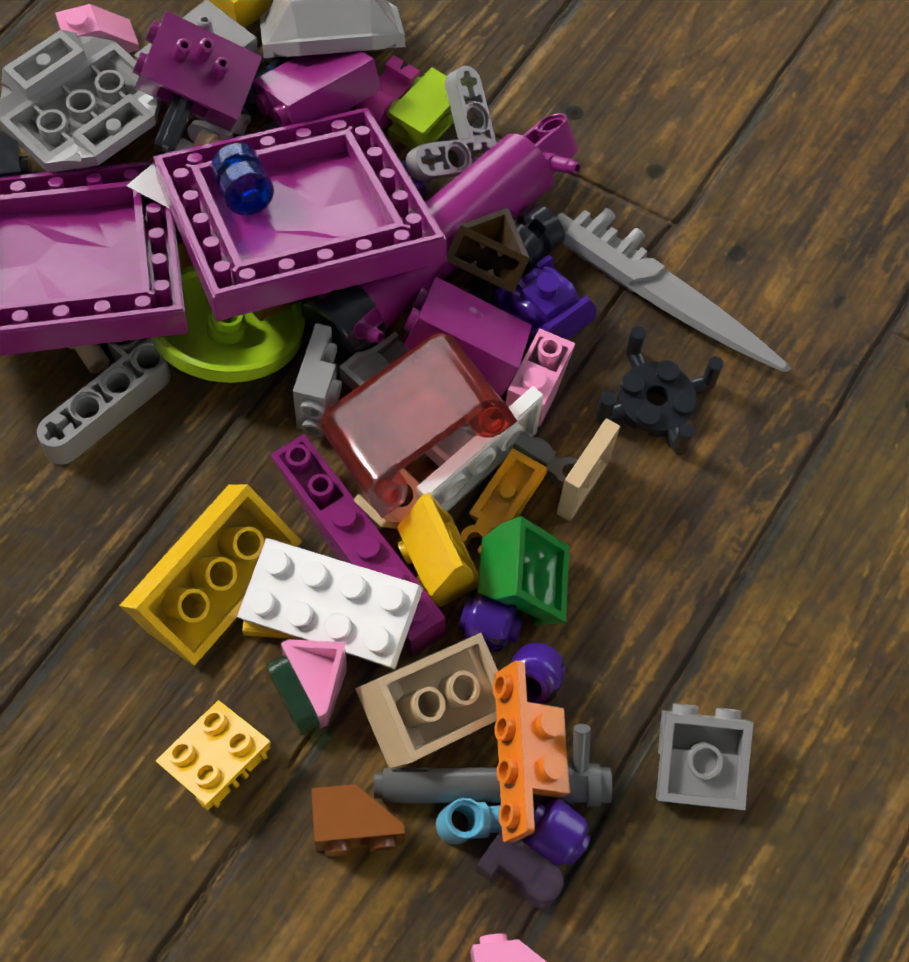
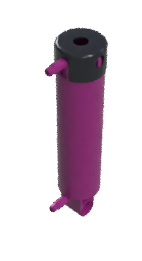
(505, 176)

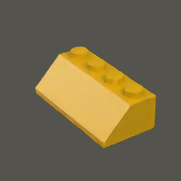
(206, 573)

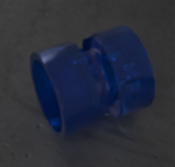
(242, 179)

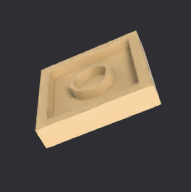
(587, 469)

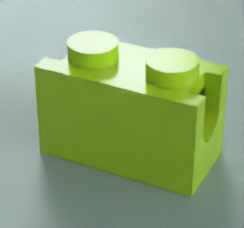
(422, 112)

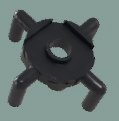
(660, 378)

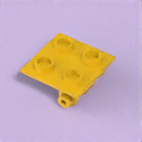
(215, 754)

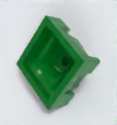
(526, 569)

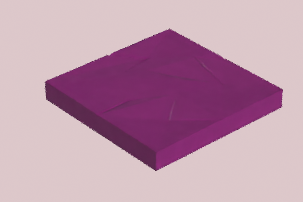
(334, 221)
(86, 261)

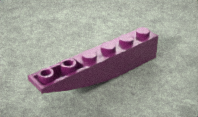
(351, 531)

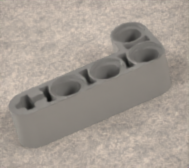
(100, 397)

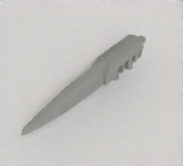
(656, 284)

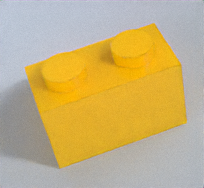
(437, 551)

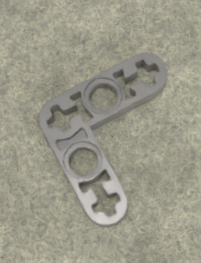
(469, 138)

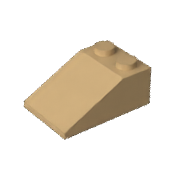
(431, 701)

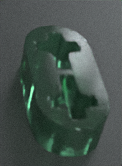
(292, 695)

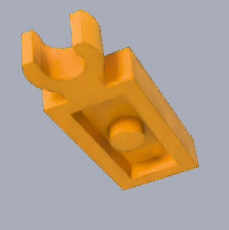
(505, 495)

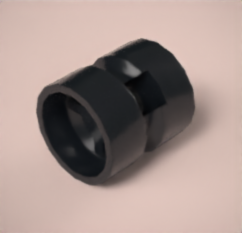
(539, 232)

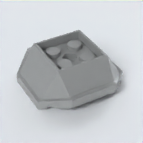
(329, 27)
(74, 101)

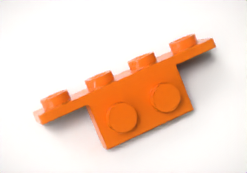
(529, 752)

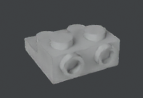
(316, 382)
(704, 757)

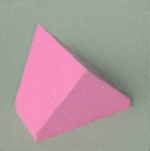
(320, 670)

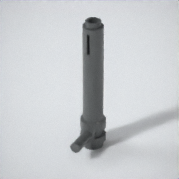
(587, 781)

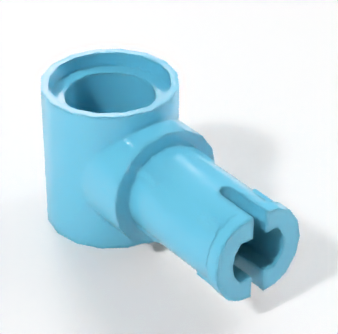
(480, 816)

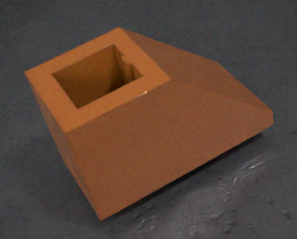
(351, 819)

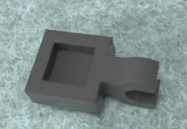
(541, 451)

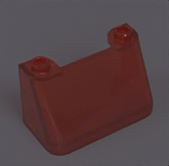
(408, 413)

